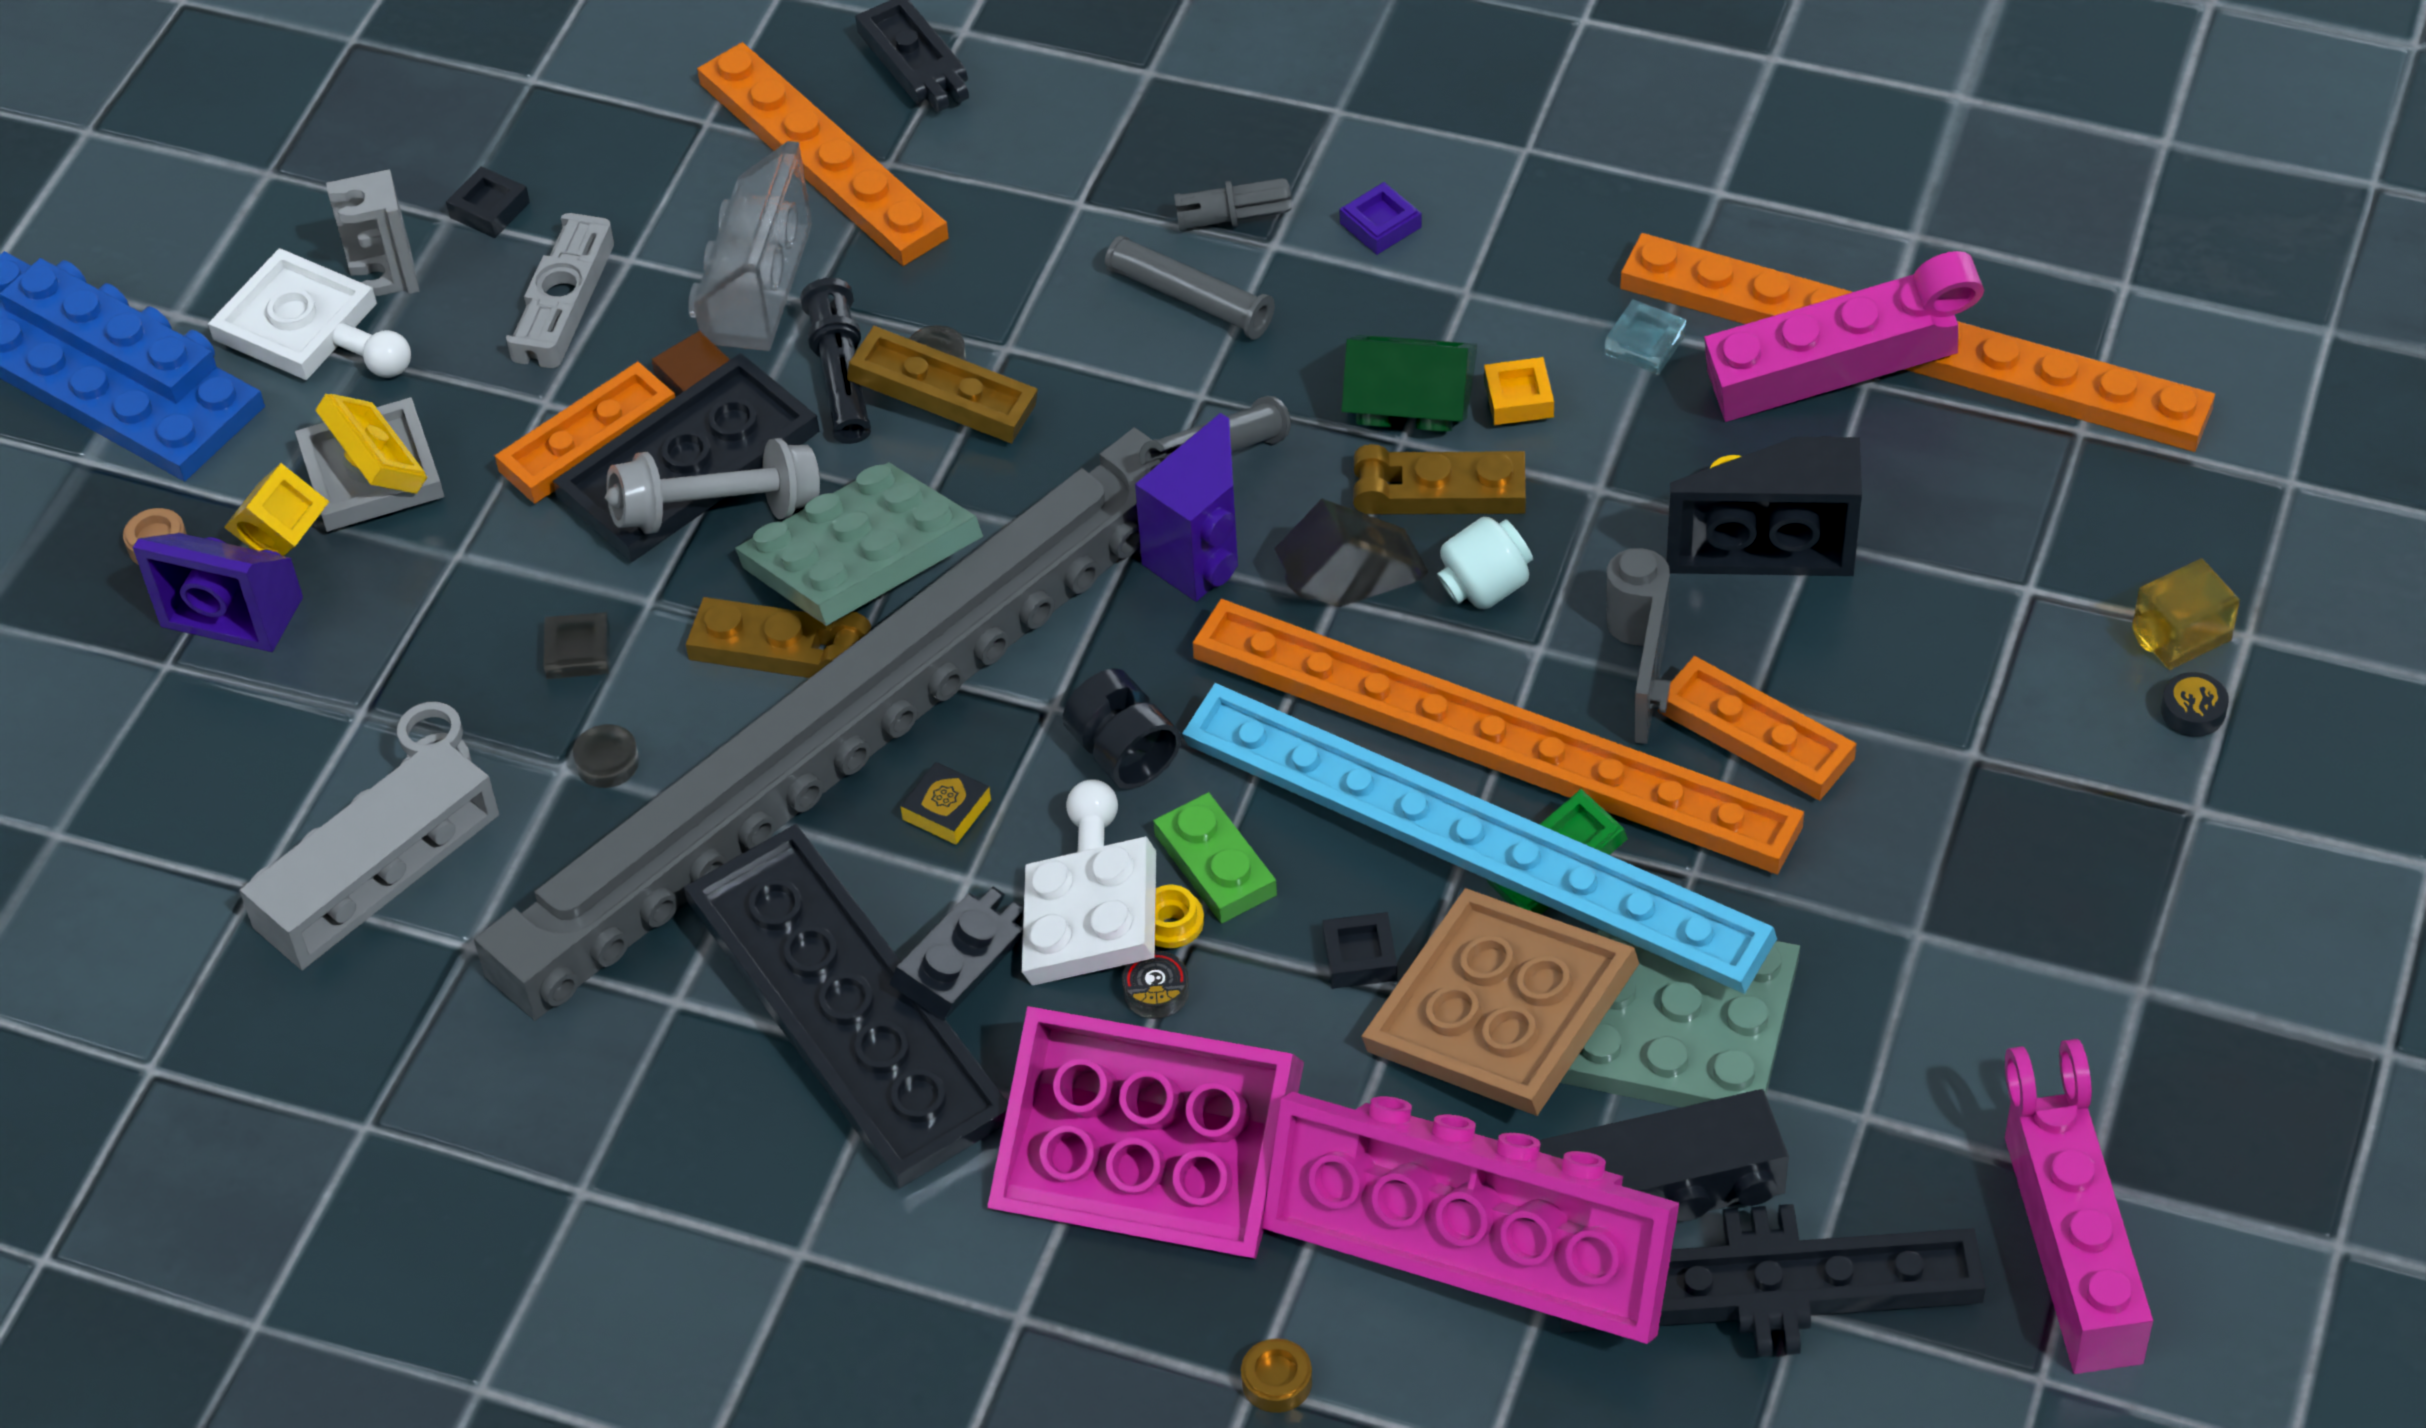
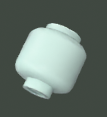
(1484, 563)

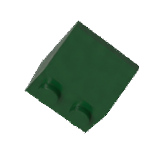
(1408, 380)

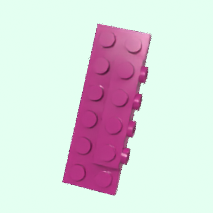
(1472, 1211)

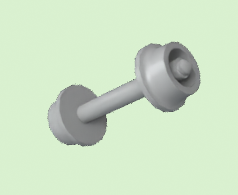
(638, 494)

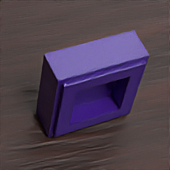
(1380, 218)

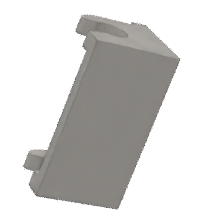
(373, 231)

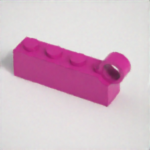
(1843, 338)

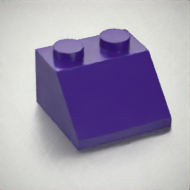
(1190, 513)
(219, 588)

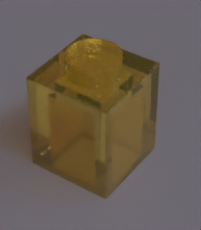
(2185, 614)

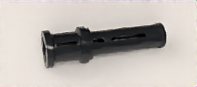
(834, 339)

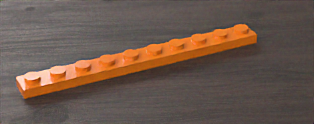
(1984, 359)
(1500, 736)

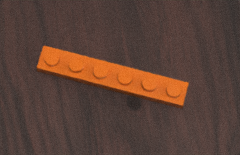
(829, 156)

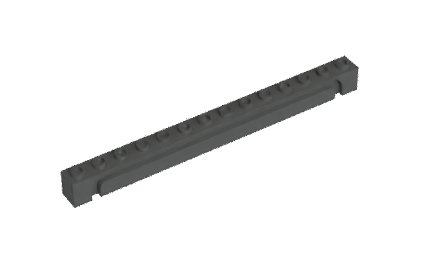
(816, 735)

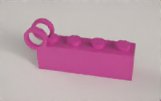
(2075, 1215)

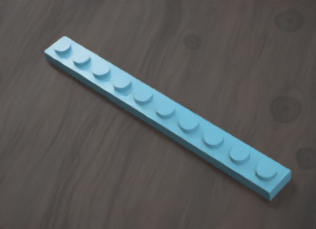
(1482, 838)

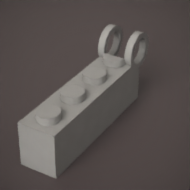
(374, 844)

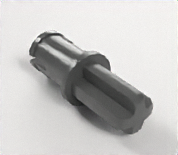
(1233, 203)

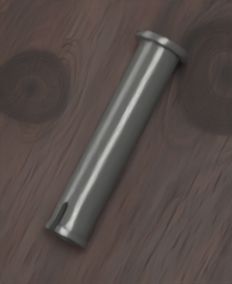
(1191, 286)
(1264, 421)

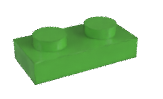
(1215, 857)

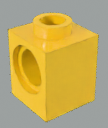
(277, 512)

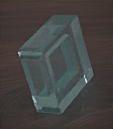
(1645, 336)

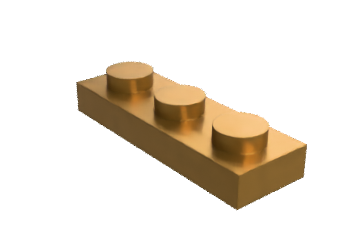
(942, 384)

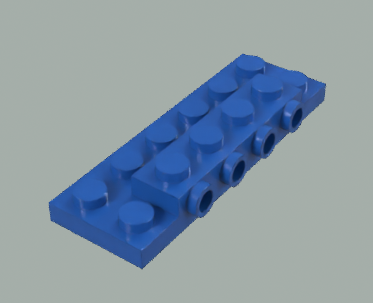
(117, 367)

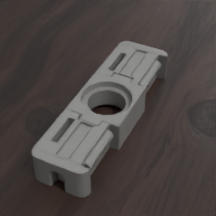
(552, 320)

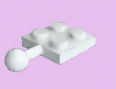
(300, 313)
(1092, 904)

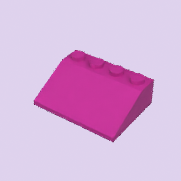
(1141, 1131)

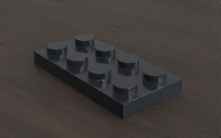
(702, 431)

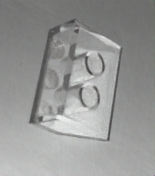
(754, 253)

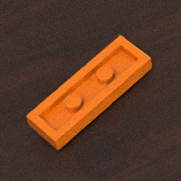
(581, 430)
(1758, 728)

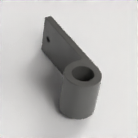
(1640, 616)

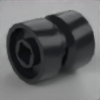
(1121, 728)

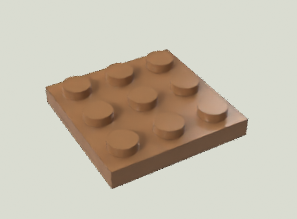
(1501, 1001)

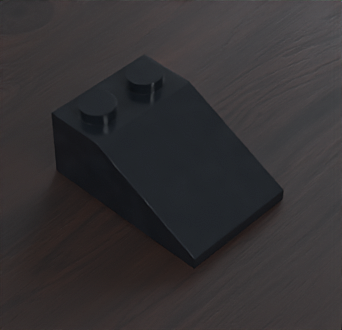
(1770, 512)

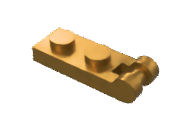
(1439, 482)
(769, 637)

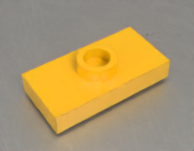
(371, 443)

